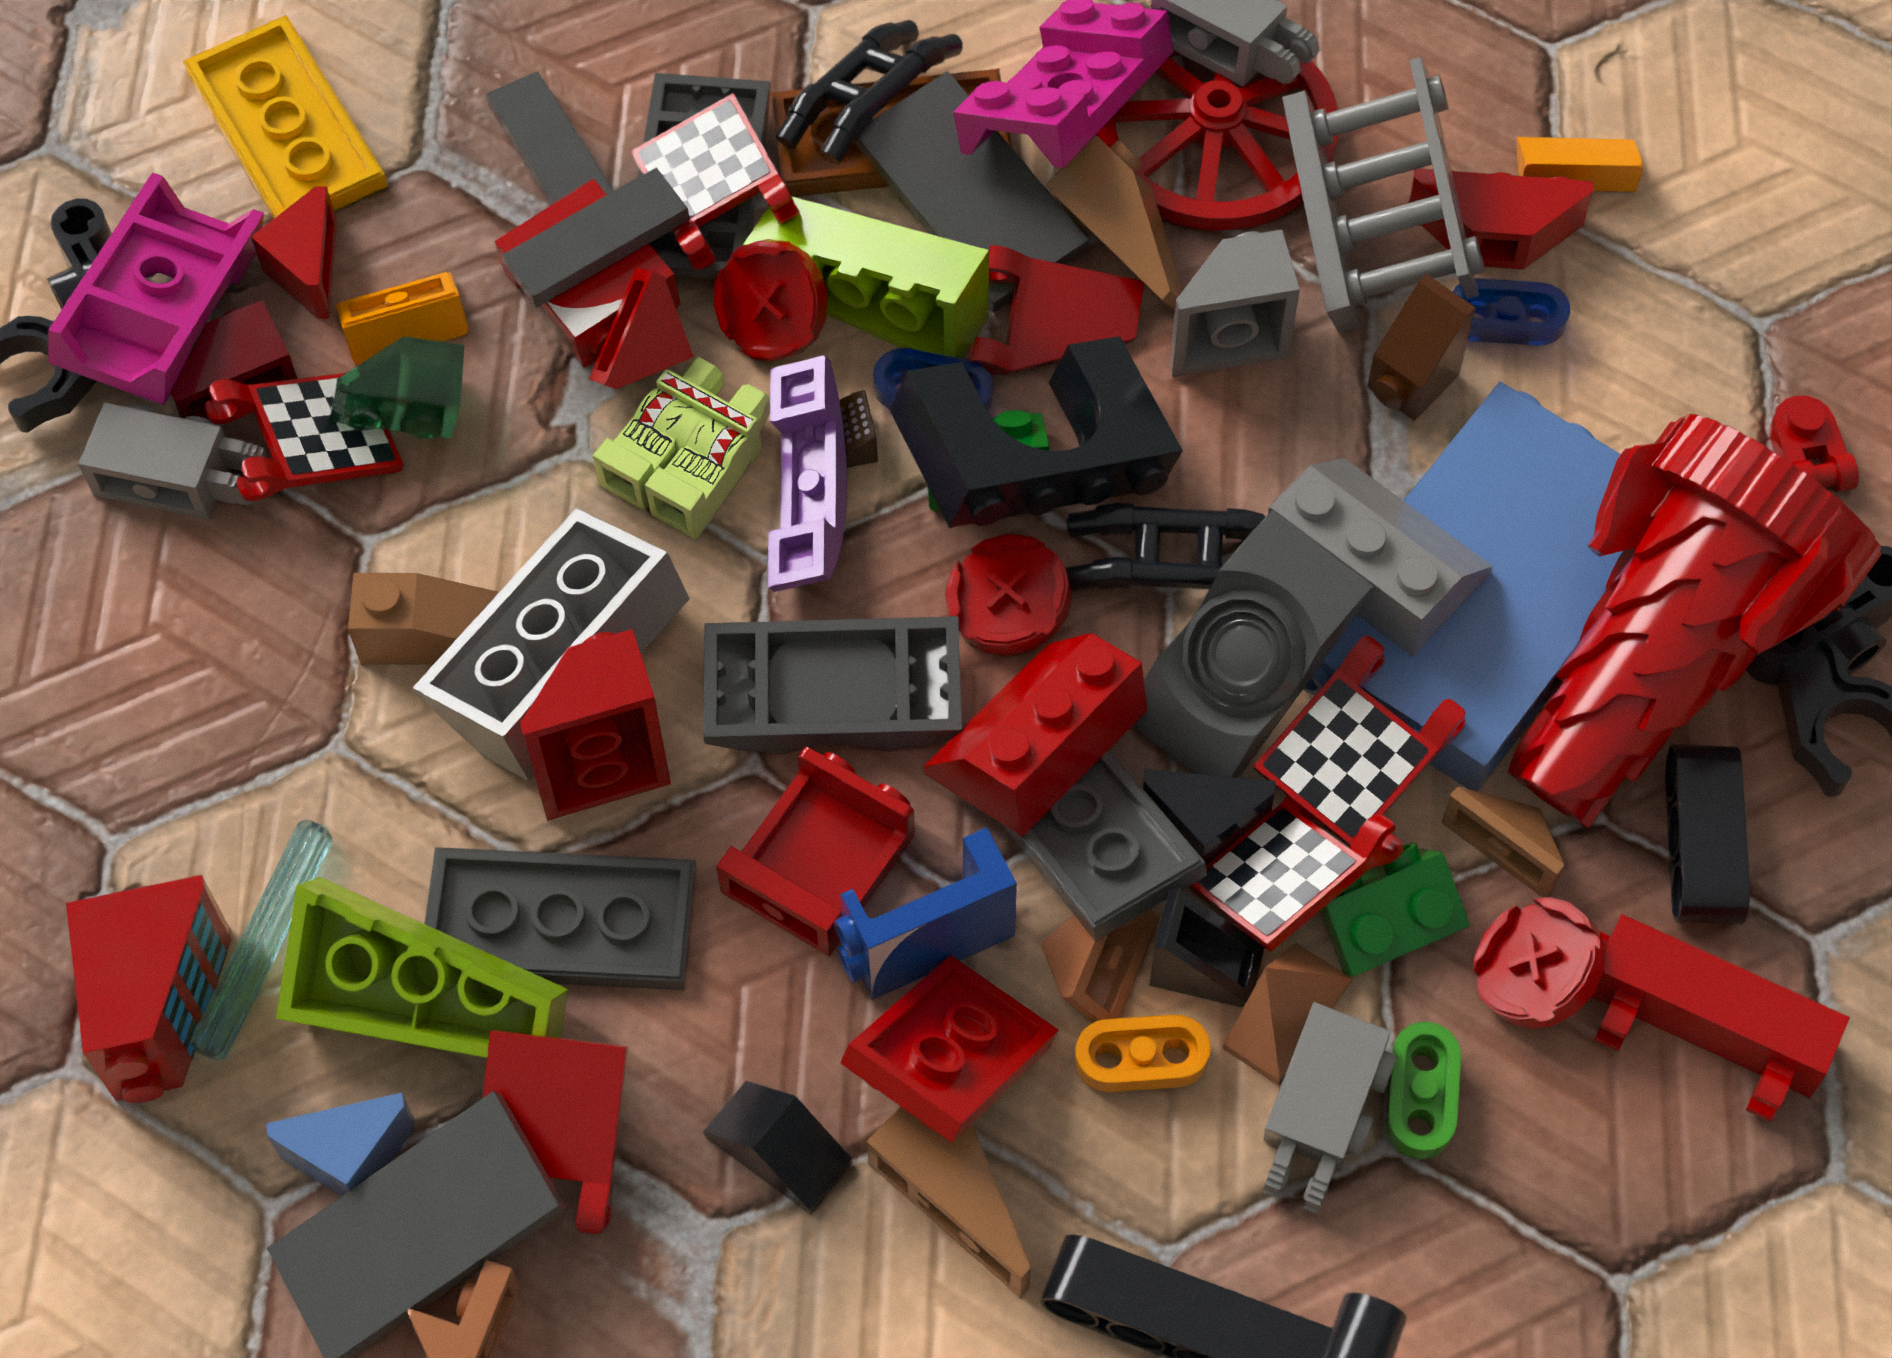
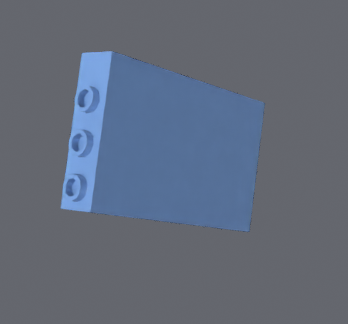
(1527, 502)

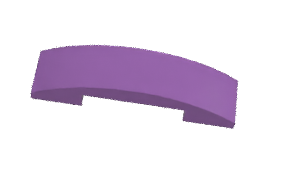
(812, 474)

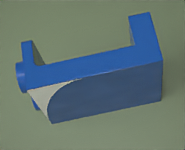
(923, 933)

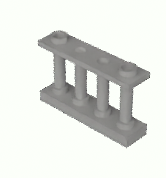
(1324, 181)

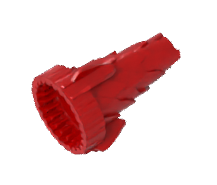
(1714, 568)

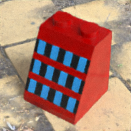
(144, 980)

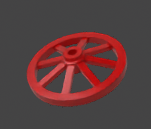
(1217, 119)

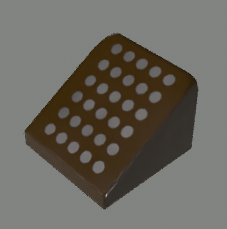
(858, 430)

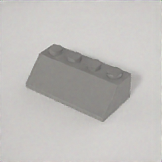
(572, 587)

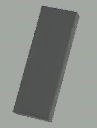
(544, 137)
(596, 237)

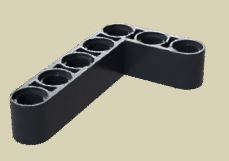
(1198, 1319)

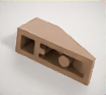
(1121, 211)
(410, 616)
(954, 1190)

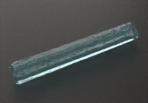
(260, 942)

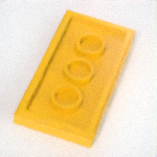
(283, 118)

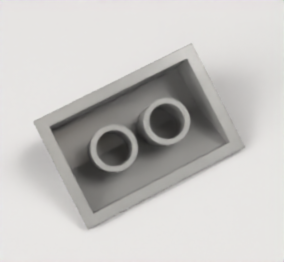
(1409, 559)

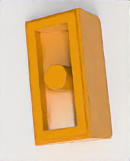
(1607, 162)
(416, 309)

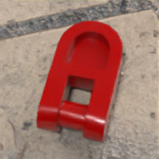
(1808, 430)

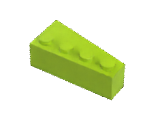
(891, 278)

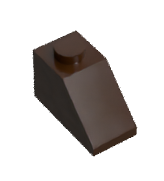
(1421, 349)

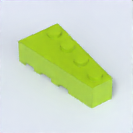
(402, 981)

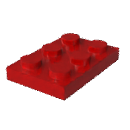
(949, 1048)

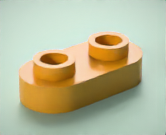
(1140, 1047)

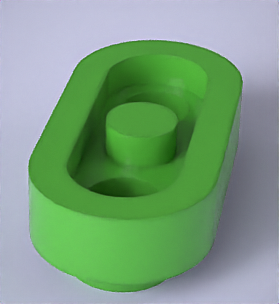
(1424, 1094)

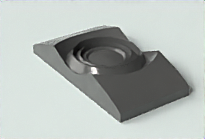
(674, 101)
(1249, 649)
(832, 683)

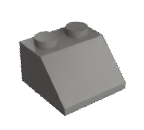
(1237, 306)

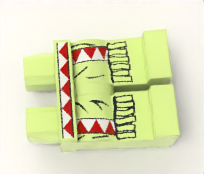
(684, 447)

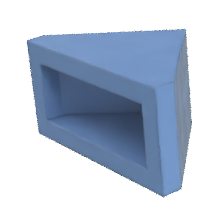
(344, 1142)

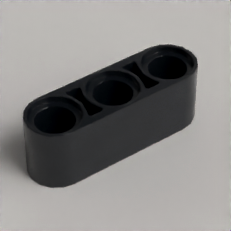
(1707, 834)

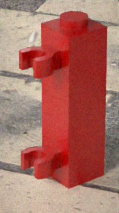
(1718, 1010)

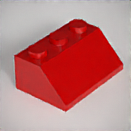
(595, 728)
(1043, 730)

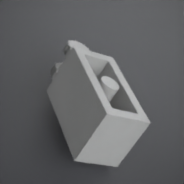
(1240, 37)
(163, 460)
(1325, 1097)

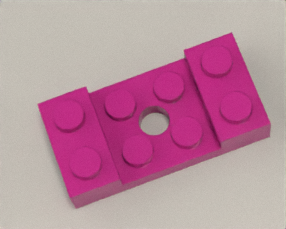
(1075, 83)
(141, 330)

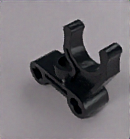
(81, 234)
(1816, 676)

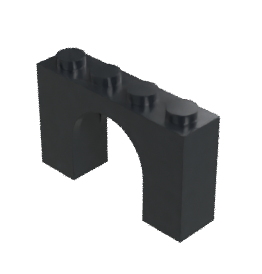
(988, 475)

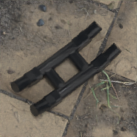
(859, 102)
(1147, 524)

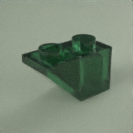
(404, 389)

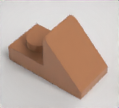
(483, 1312)

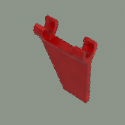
(1054, 309)

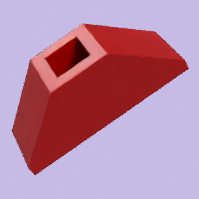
(1510, 214)

